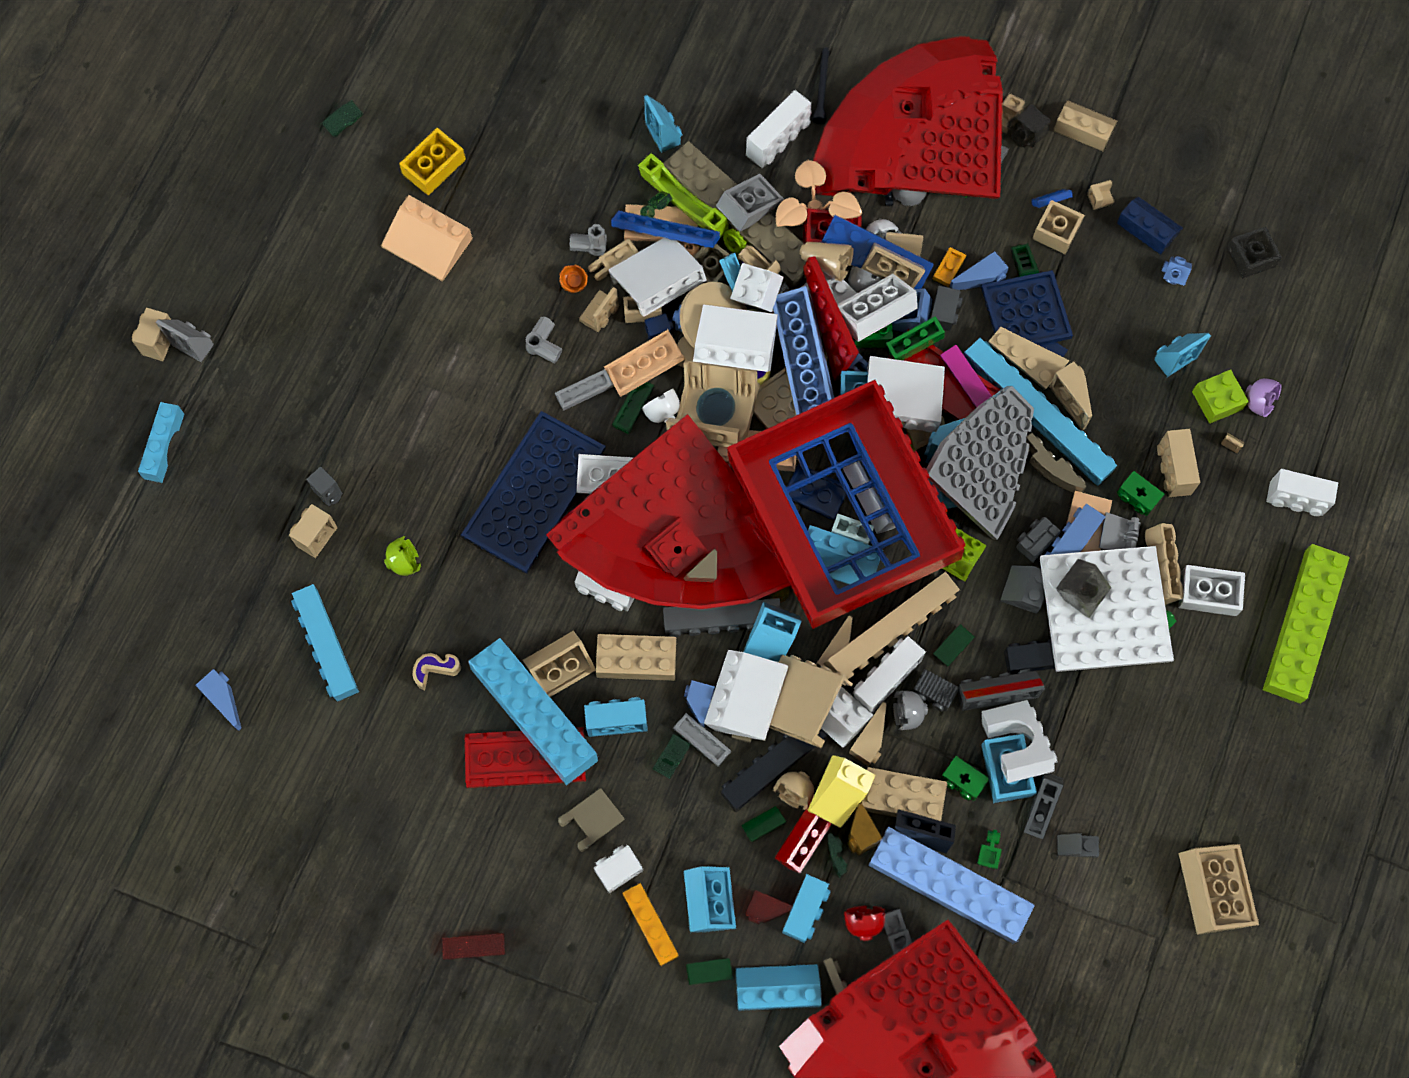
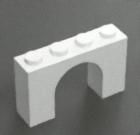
(1020, 719)

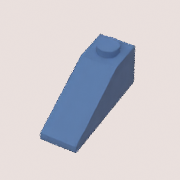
(986, 271)
(219, 692)

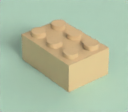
(1178, 463)

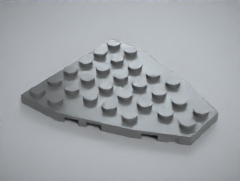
(983, 459)

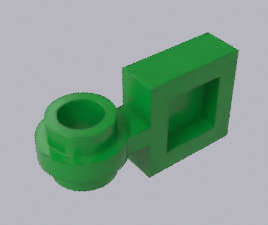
(989, 855)

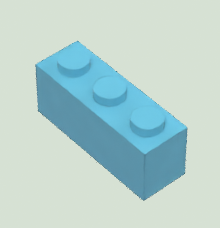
(806, 909)

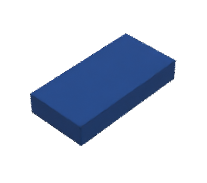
(1055, 196)

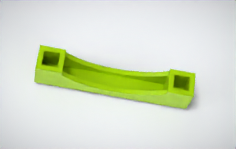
(660, 178)

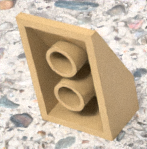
(1072, 391)

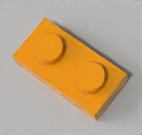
(949, 267)

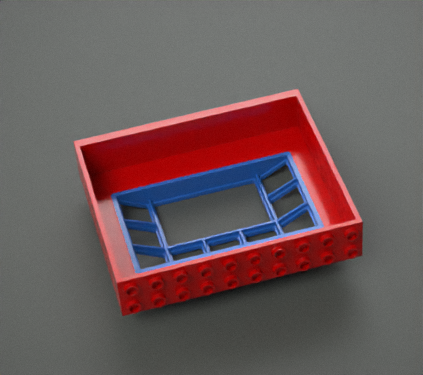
(893, 473)

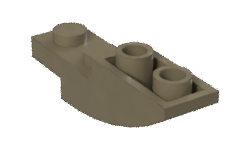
(1059, 471)

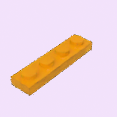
(650, 924)

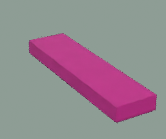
(965, 376)

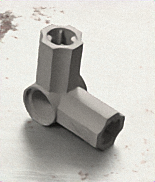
(593, 242)
(544, 348)

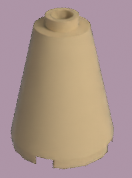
(830, 256)

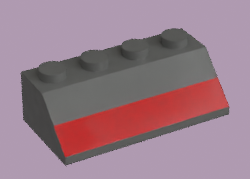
(999, 690)

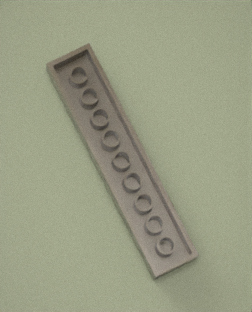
(708, 184)

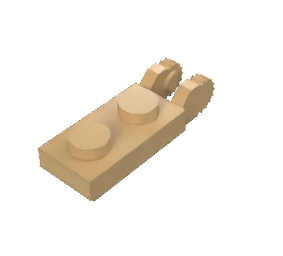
(613, 257)

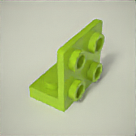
(971, 554)

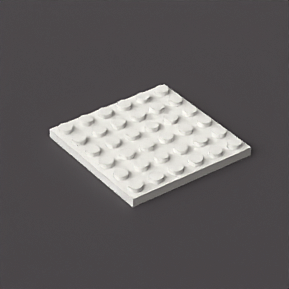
(1127, 624)

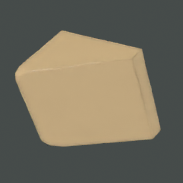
(1232, 443)

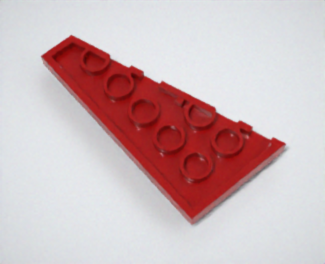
(835, 334)

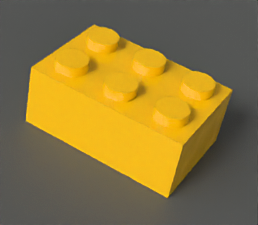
(432, 161)

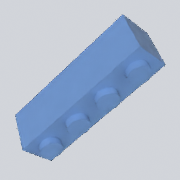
(1079, 532)

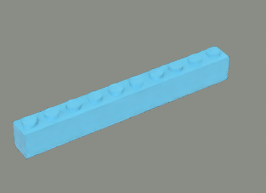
(1046, 416)

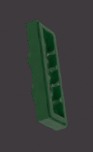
(632, 407)

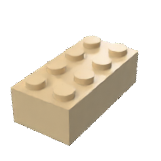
(636, 657)
(904, 792)

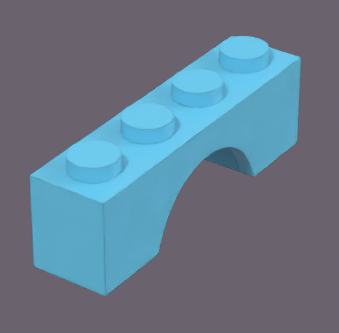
(154, 459)

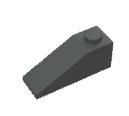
(1043, 805)

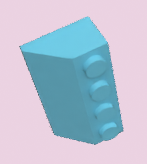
(837, 548)
(778, 987)

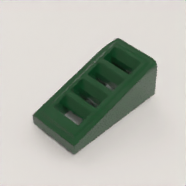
(1032, 269)

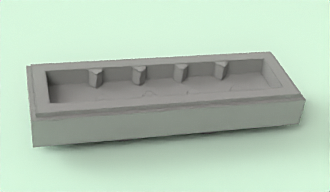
(584, 389)
(702, 739)

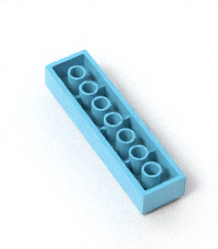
(533, 711)

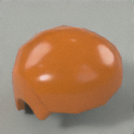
(573, 278)

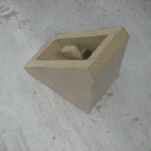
(706, 570)

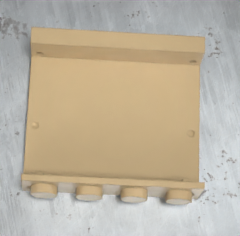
(805, 699)

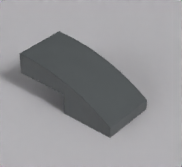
(896, 931)

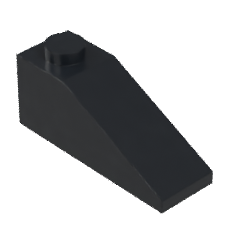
(926, 831)

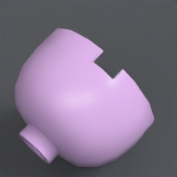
(1262, 395)

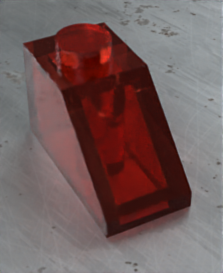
(766, 908)

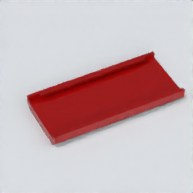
(955, 400)
(507, 760)

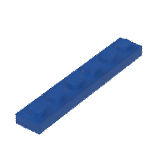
(665, 229)

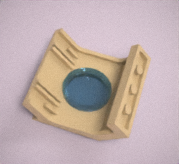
(718, 401)

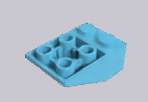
(772, 633)

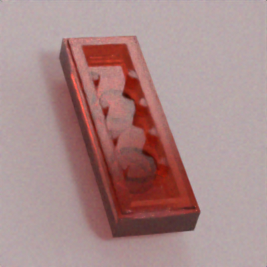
(473, 946)

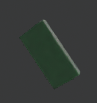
(763, 824)

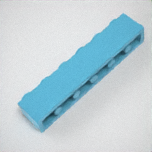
(325, 643)

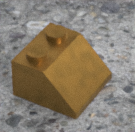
(863, 832)

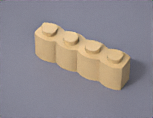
(1164, 537)

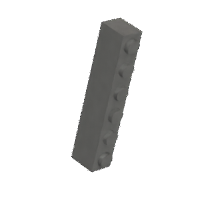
(713, 620)

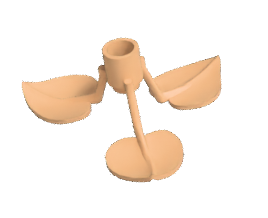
(811, 175)

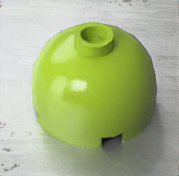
(401, 557)

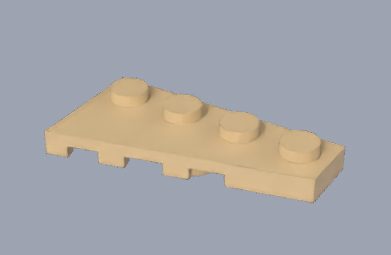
(1028, 357)

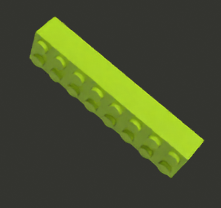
(1306, 623)

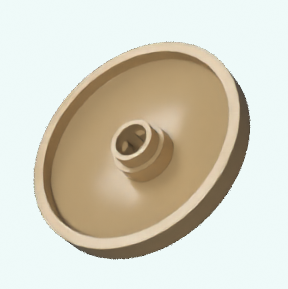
(708, 294)

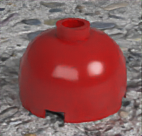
(864, 921)

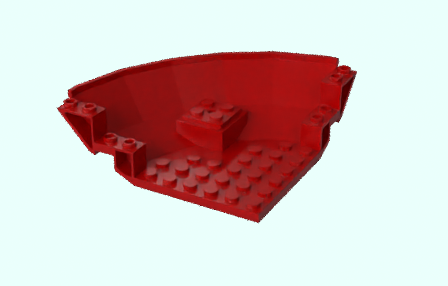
(938, 146)
(665, 499)
(915, 1011)

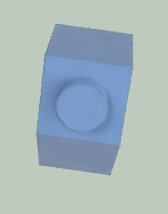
(699, 699)

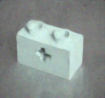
(851, 529)

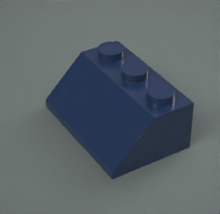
(1149, 225)

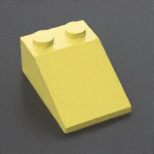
(840, 790)

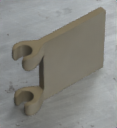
(594, 816)

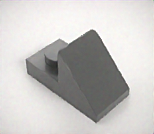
(1078, 845)

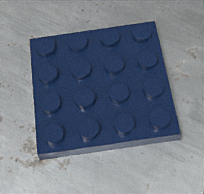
(1028, 307)

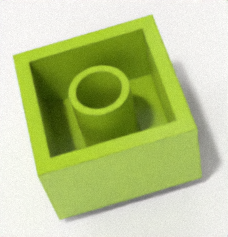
(1220, 396)

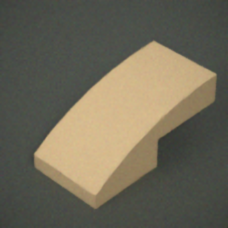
(1010, 107)

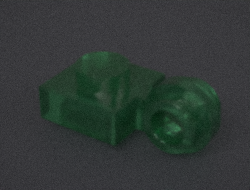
(658, 202)

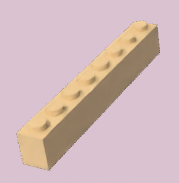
(893, 625)

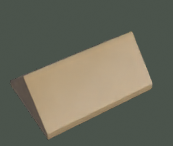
(885, 262)

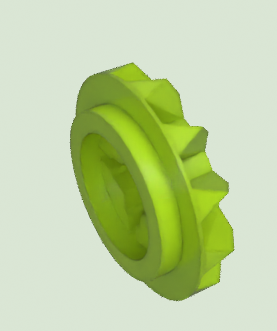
(734, 241)

